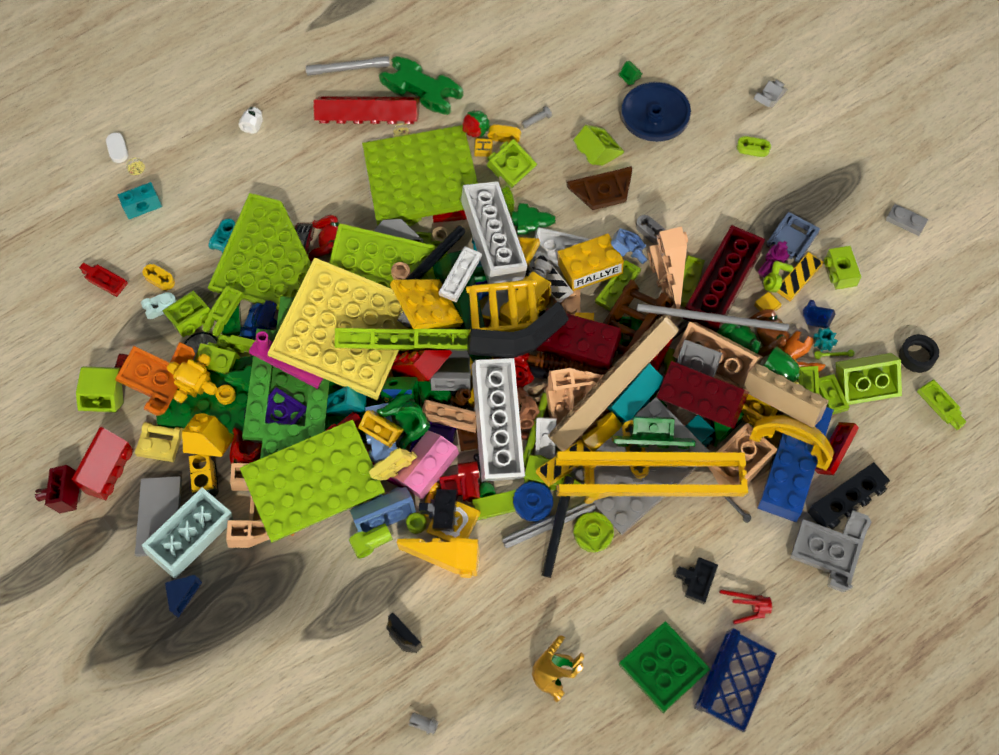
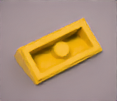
(380, 428)

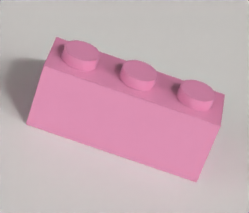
(432, 460)

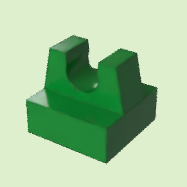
(630, 73)

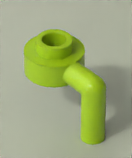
(773, 280)

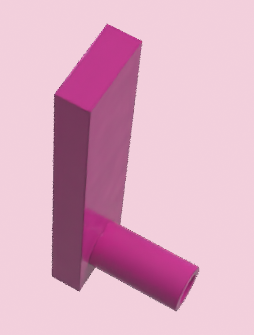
(260, 350)

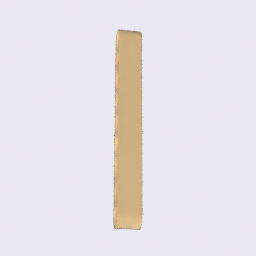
(613, 383)

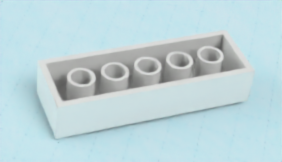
(493, 232)
(497, 420)

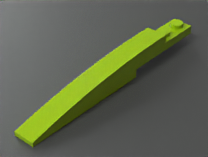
(402, 339)

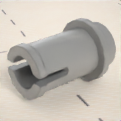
(423, 723)

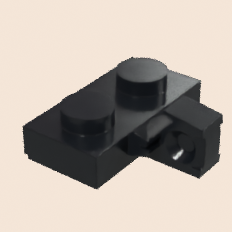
(441, 510)
(698, 579)

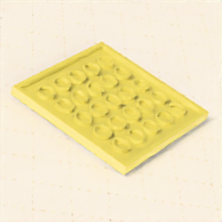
(334, 300)

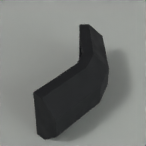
(520, 342)

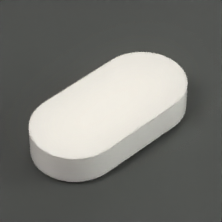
(117, 147)

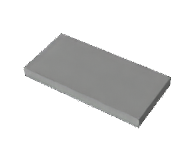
(157, 503)

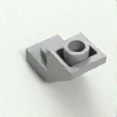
(772, 93)

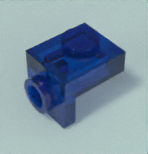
(818, 316)

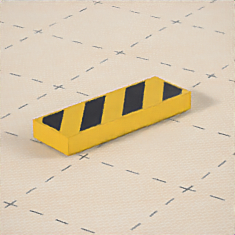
(799, 276)
(551, 473)

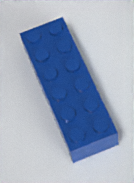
(791, 475)

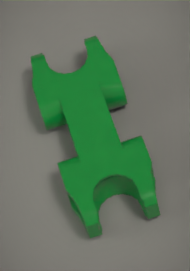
(430, 90)

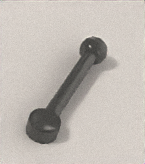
(746, 517)

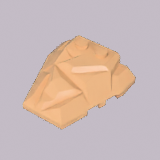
(566, 389)

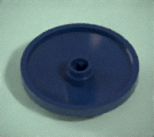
(656, 111)

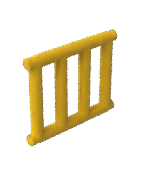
(491, 289)

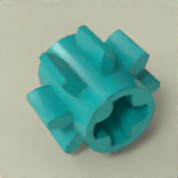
(825, 339)

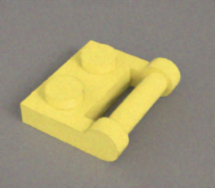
(158, 448)

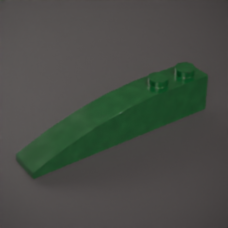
(441, 271)

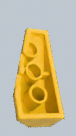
(456, 556)

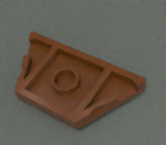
(603, 189)

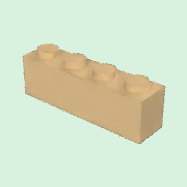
(785, 395)

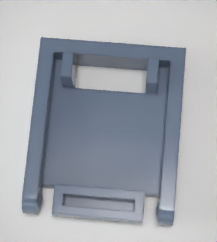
(796, 241)

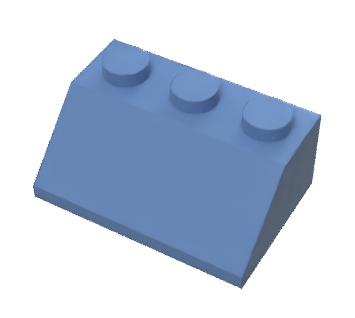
(383, 509)

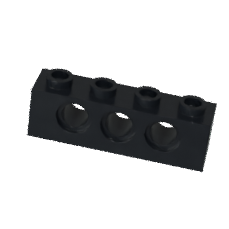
(870, 476)

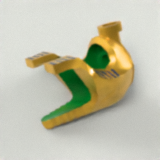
(548, 669)

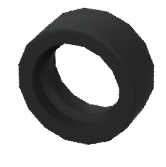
(925, 342)

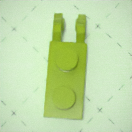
(223, 310)

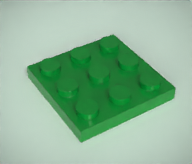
(664, 667)

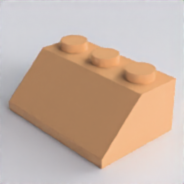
(756, 456)

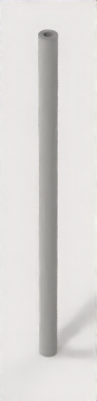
(712, 317)

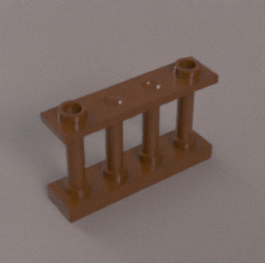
(630, 292)

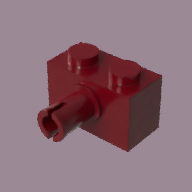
(61, 490)

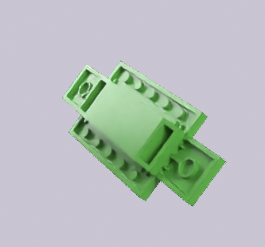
(276, 435)

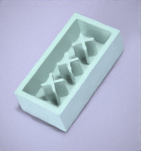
(187, 533)

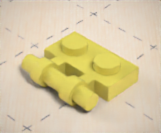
(392, 464)

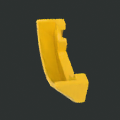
(790, 426)

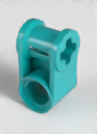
(221, 236)

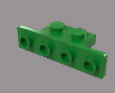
(653, 431)

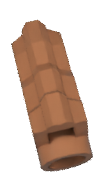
(527, 409)

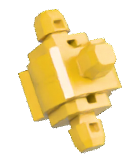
(192, 378)

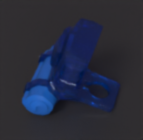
(260, 317)

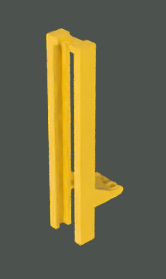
(594, 491)

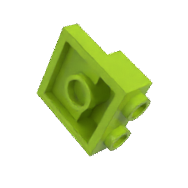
(511, 163)
(187, 313)

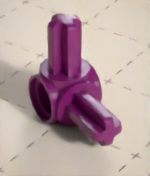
(776, 253)

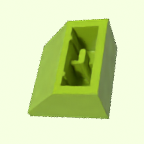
(99, 390)

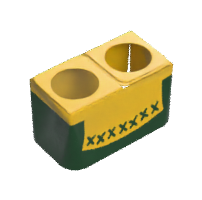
(212, 485)

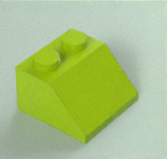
(597, 145)

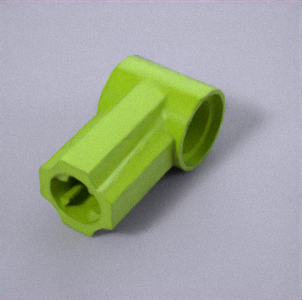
(365, 542)

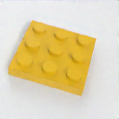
(424, 305)

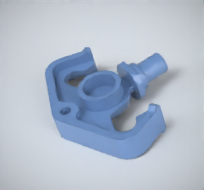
(627, 241)

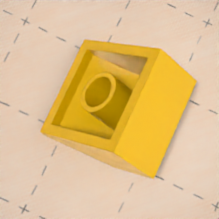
(206, 436)

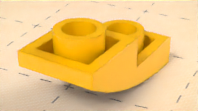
(606, 429)

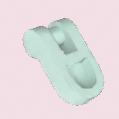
(162, 300)

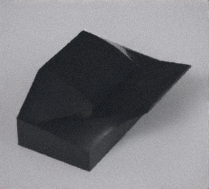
(402, 635)

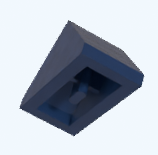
(181, 592)

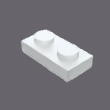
(544, 444)

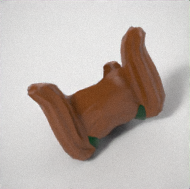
(769, 337)

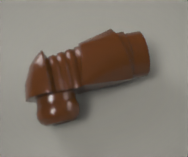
(461, 398)

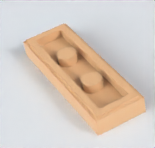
(450, 415)

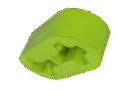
(753, 146)

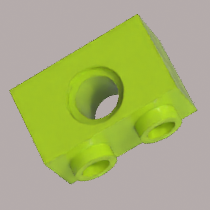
(843, 258)

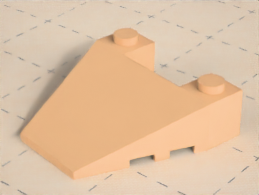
(668, 262)
(244, 532)

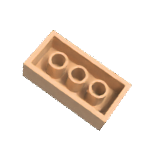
(735, 360)

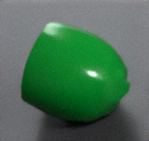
(783, 364)

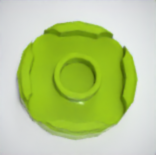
(593, 532)

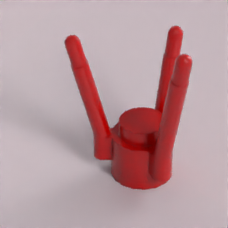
(760, 604)

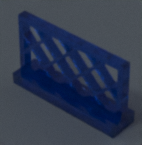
(721, 667)

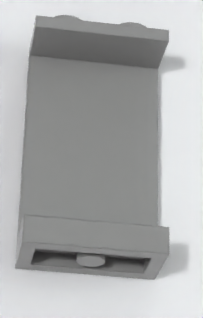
(454, 373)

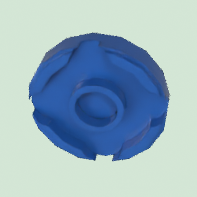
(533, 501)

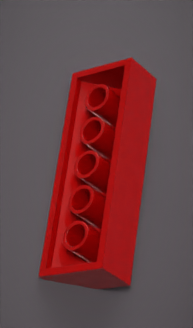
(366, 109)

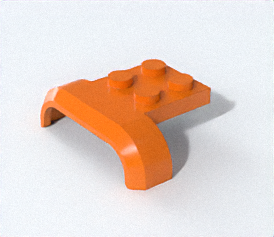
(151, 377)

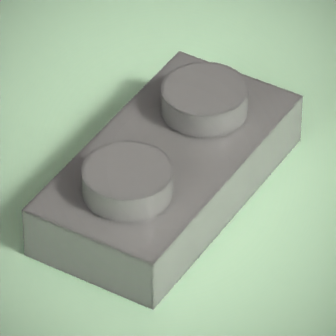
(907, 219)

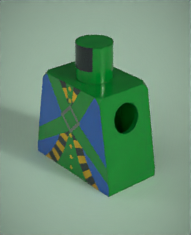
(400, 386)

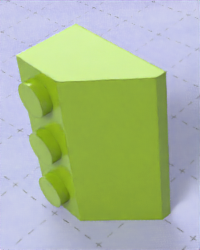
(870, 378)

